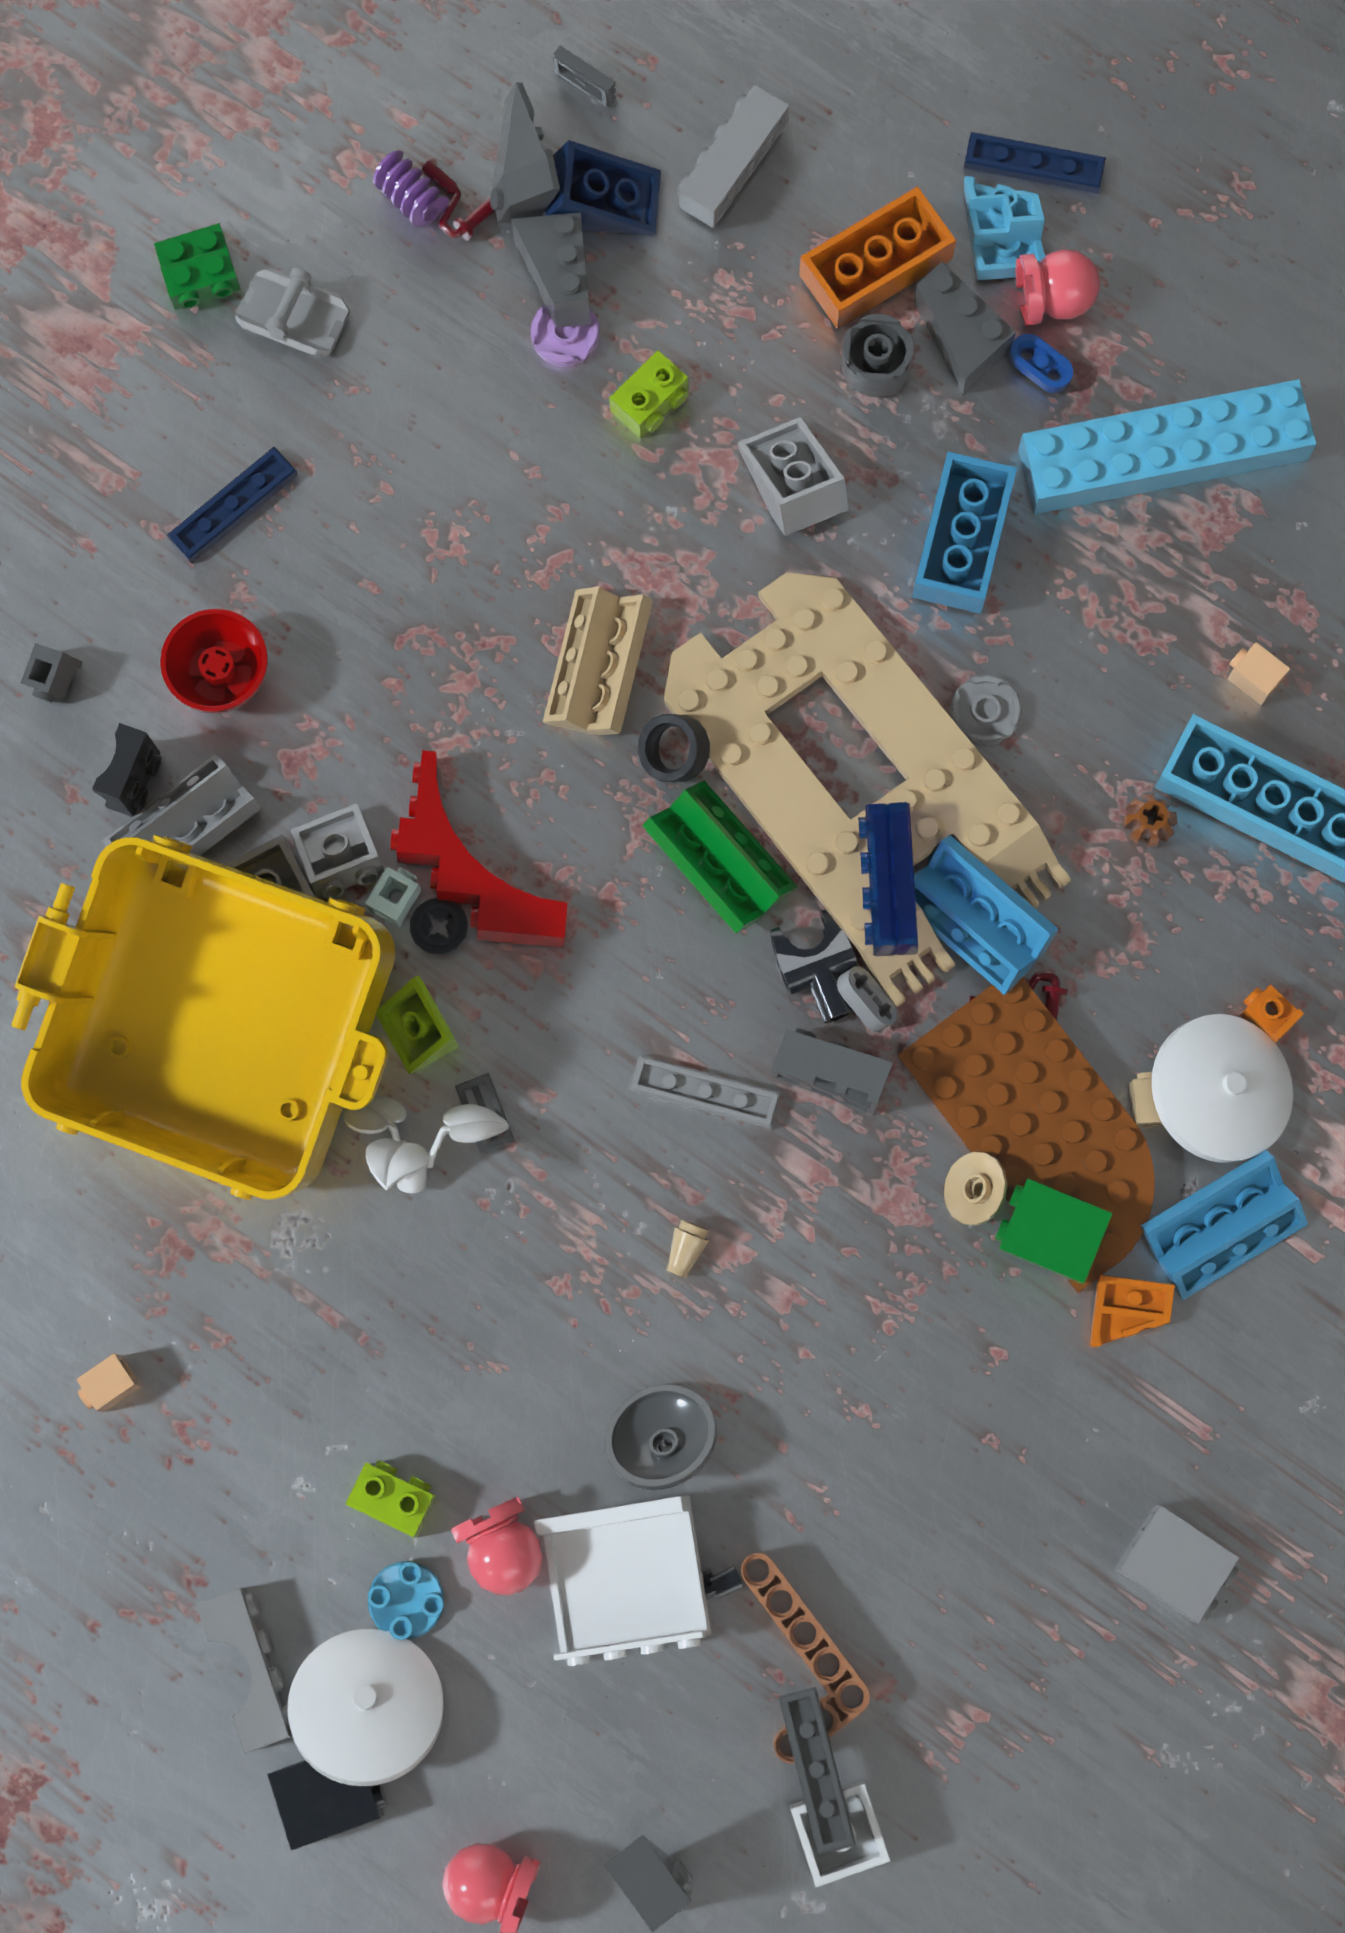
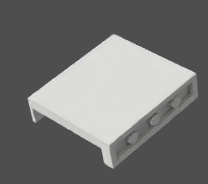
(625, 1579)

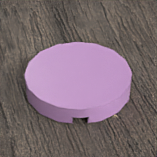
(564, 345)

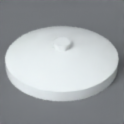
(1222, 1088)
(365, 1707)

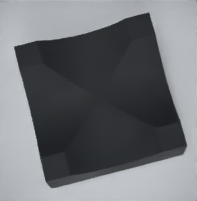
(129, 772)

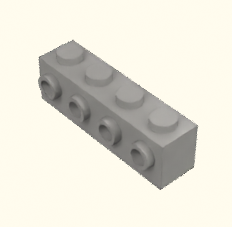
(733, 155)

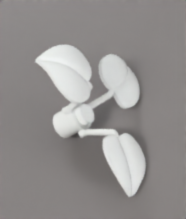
(407, 1163)

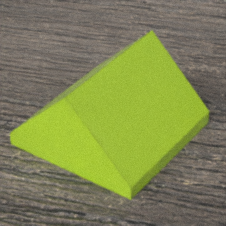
(416, 1026)

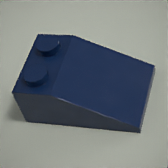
(606, 189)

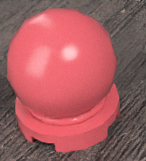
(1058, 285)
(502, 1551)
(488, 1886)

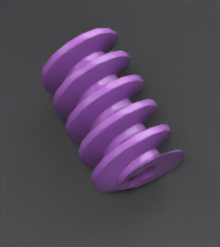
(408, 191)

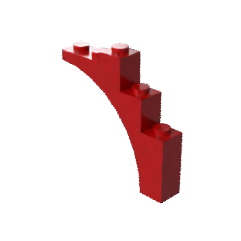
(503, 911)

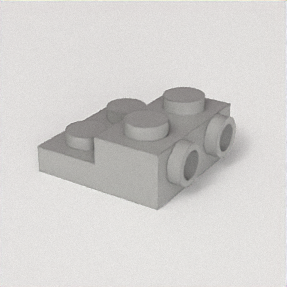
(337, 852)

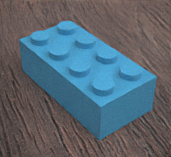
(964, 532)

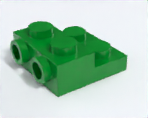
(197, 267)

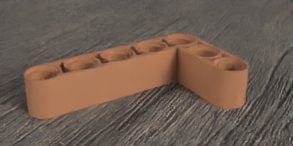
(808, 1652)

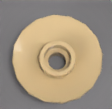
(964, 1187)

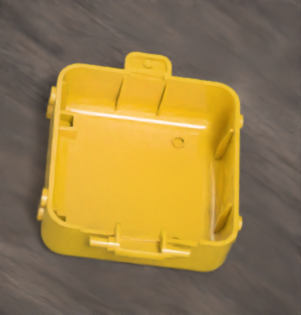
(204, 1016)

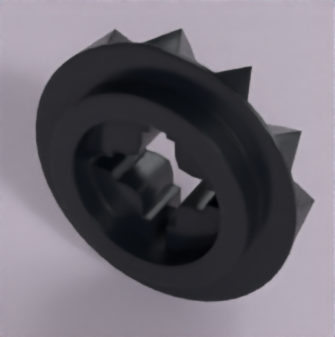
(441, 910)

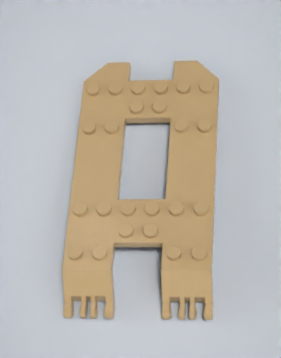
(947, 779)

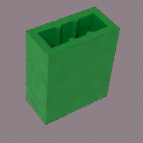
(1053, 1231)

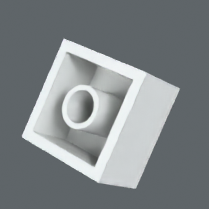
(869, 1848)

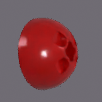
(206, 646)

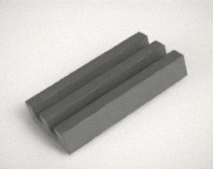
(584, 77)
(496, 1142)

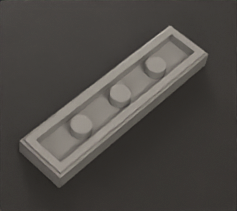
(704, 1092)

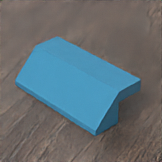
(981, 915)
(1224, 1225)

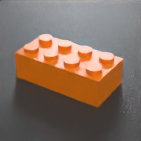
(877, 257)

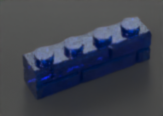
(890, 879)

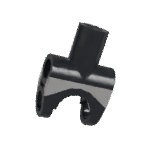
(817, 967)

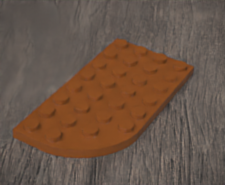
(1037, 1105)

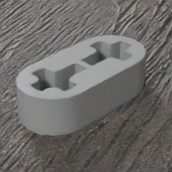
(867, 999)

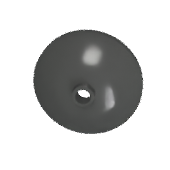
(656, 1420)

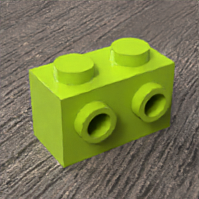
(649, 395)
(392, 1499)

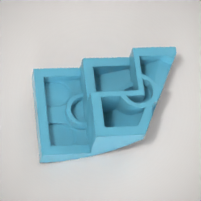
(1002, 227)

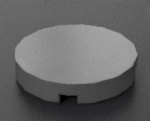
(986, 710)

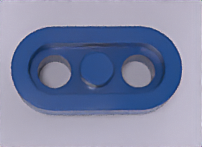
(1044, 362)

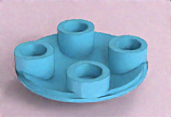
(406, 1600)

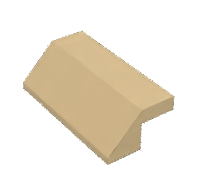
(597, 661)

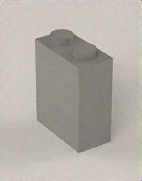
(1178, 1565)

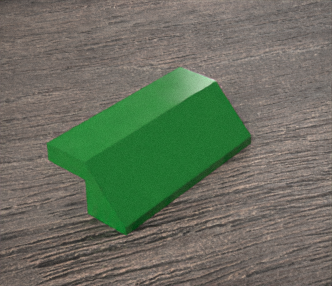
(720, 856)

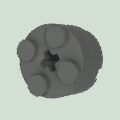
(871, 374)

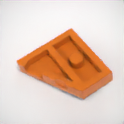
(1127, 1307)

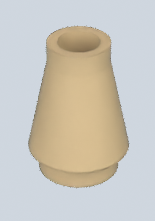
(686, 1247)

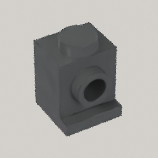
(49, 672)

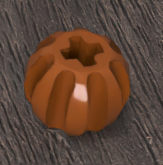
(1138, 820)

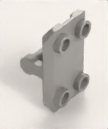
(293, 311)

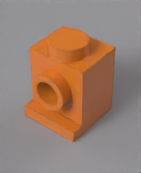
(1275, 1025)

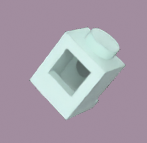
(390, 882)

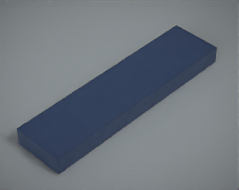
(1034, 162)
(232, 504)

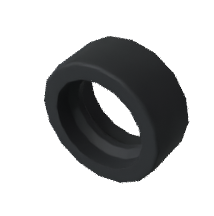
(649, 748)

